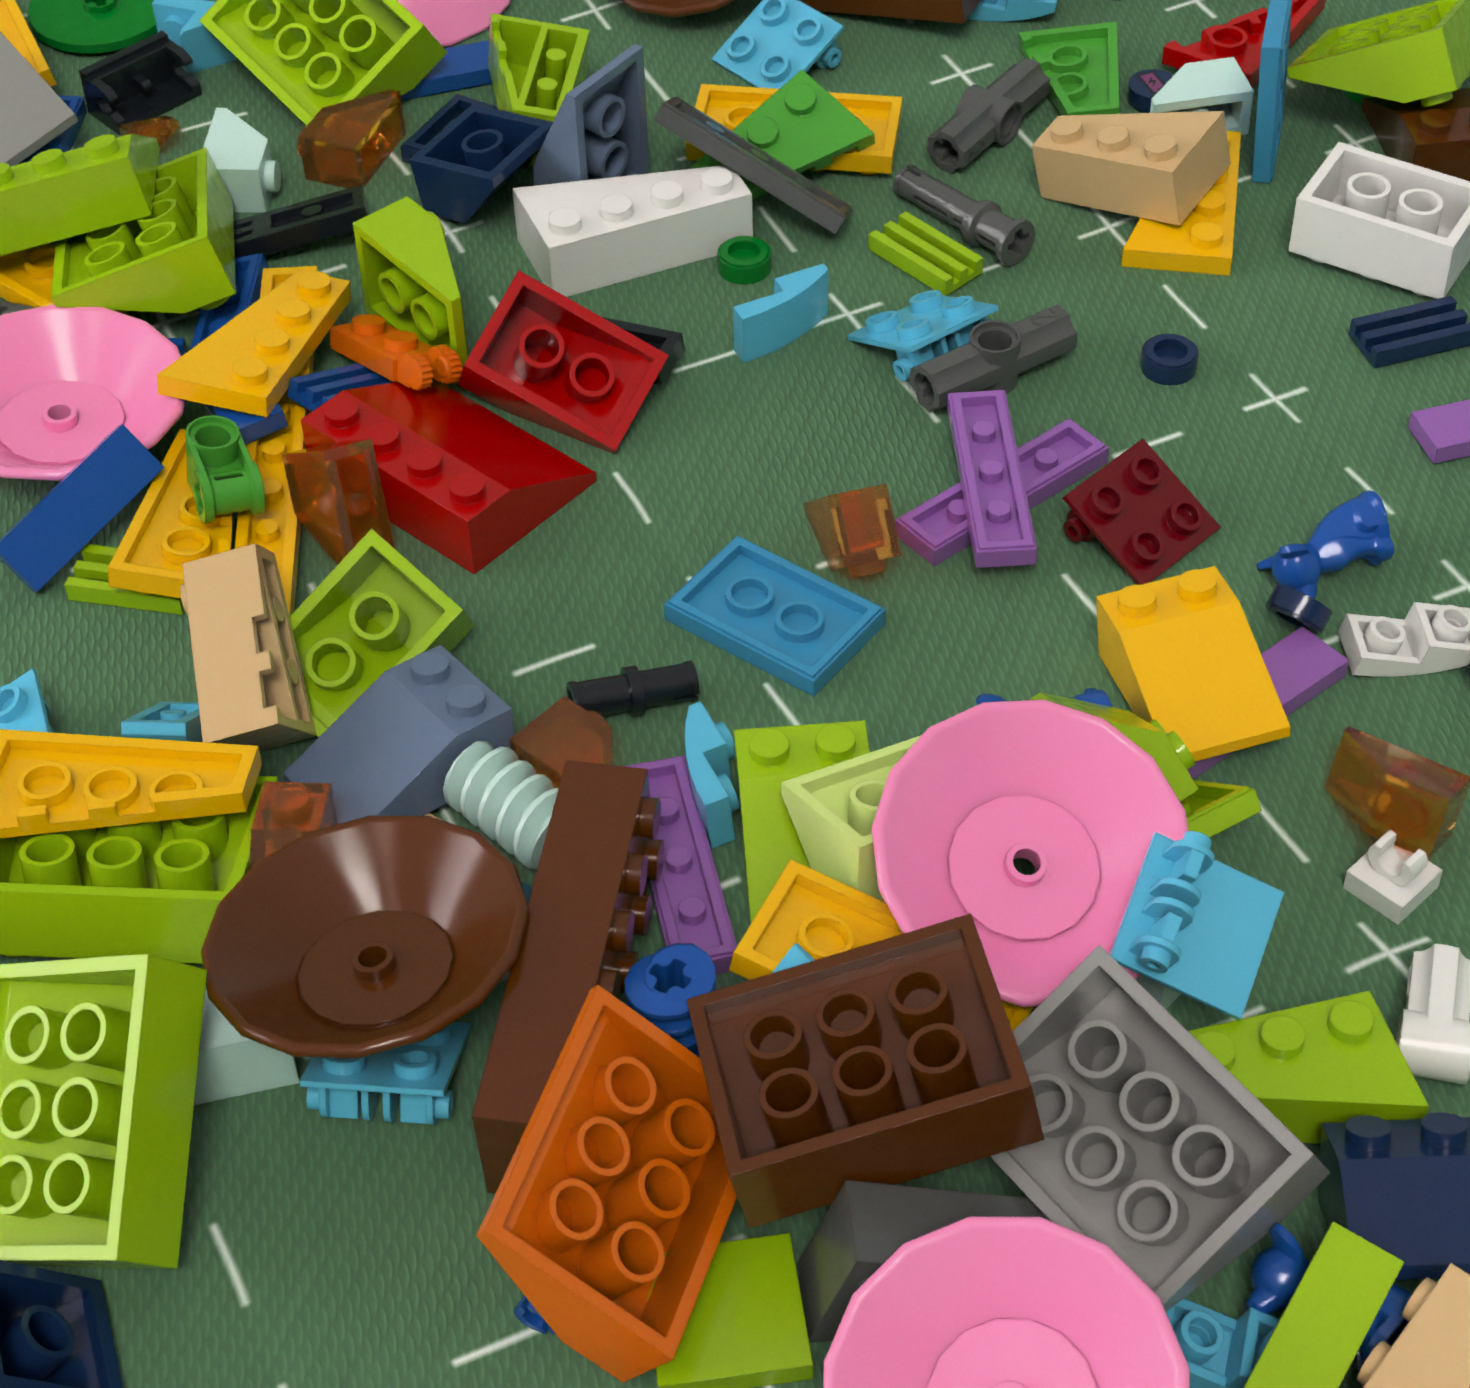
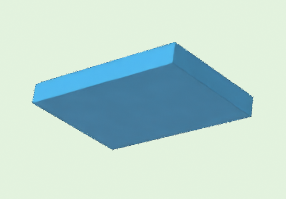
(1271, 89)
(775, 615)

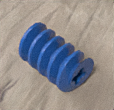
(663, 982)

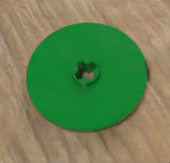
(91, 24)

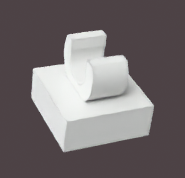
(1392, 878)

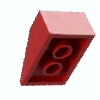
(561, 365)

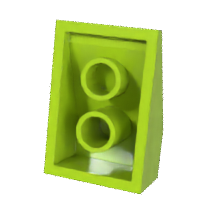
(410, 274)
(365, 621)
(761, 763)

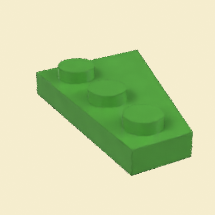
(1080, 66)
(800, 128)

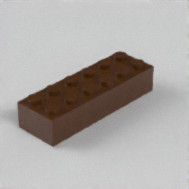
(577, 936)

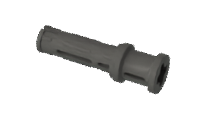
(979, 221)

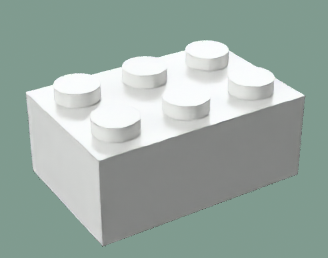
(1385, 220)

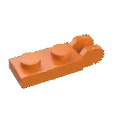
(395, 352)

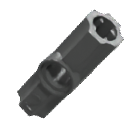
(988, 115)
(994, 356)

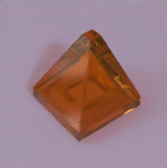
(157, 127)

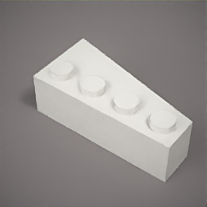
(628, 225)

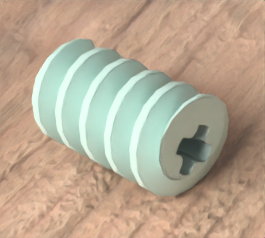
(502, 799)

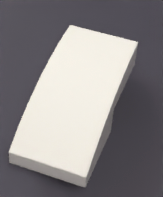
(1423, 643)

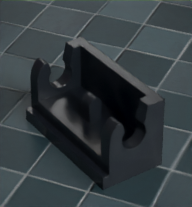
(139, 82)

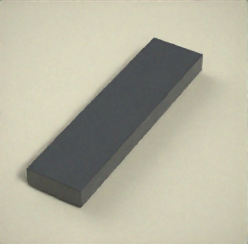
(753, 164)

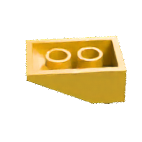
(1190, 662)

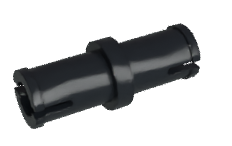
(636, 689)

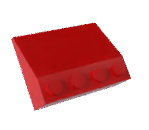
(452, 467)

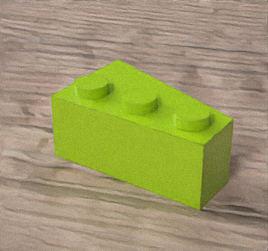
(535, 64)
(1319, 1064)

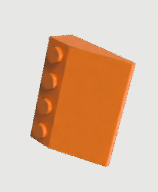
(608, 1182)

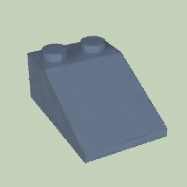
(599, 126)
(403, 737)

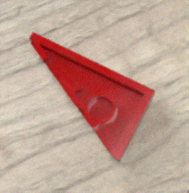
(1240, 39)

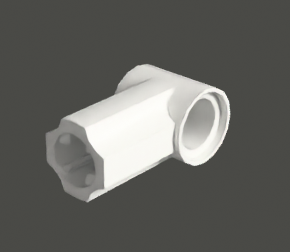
(1436, 1019)

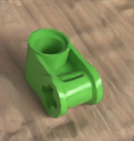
(221, 469)

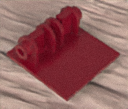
(1138, 513)

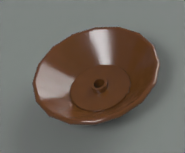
(364, 936)

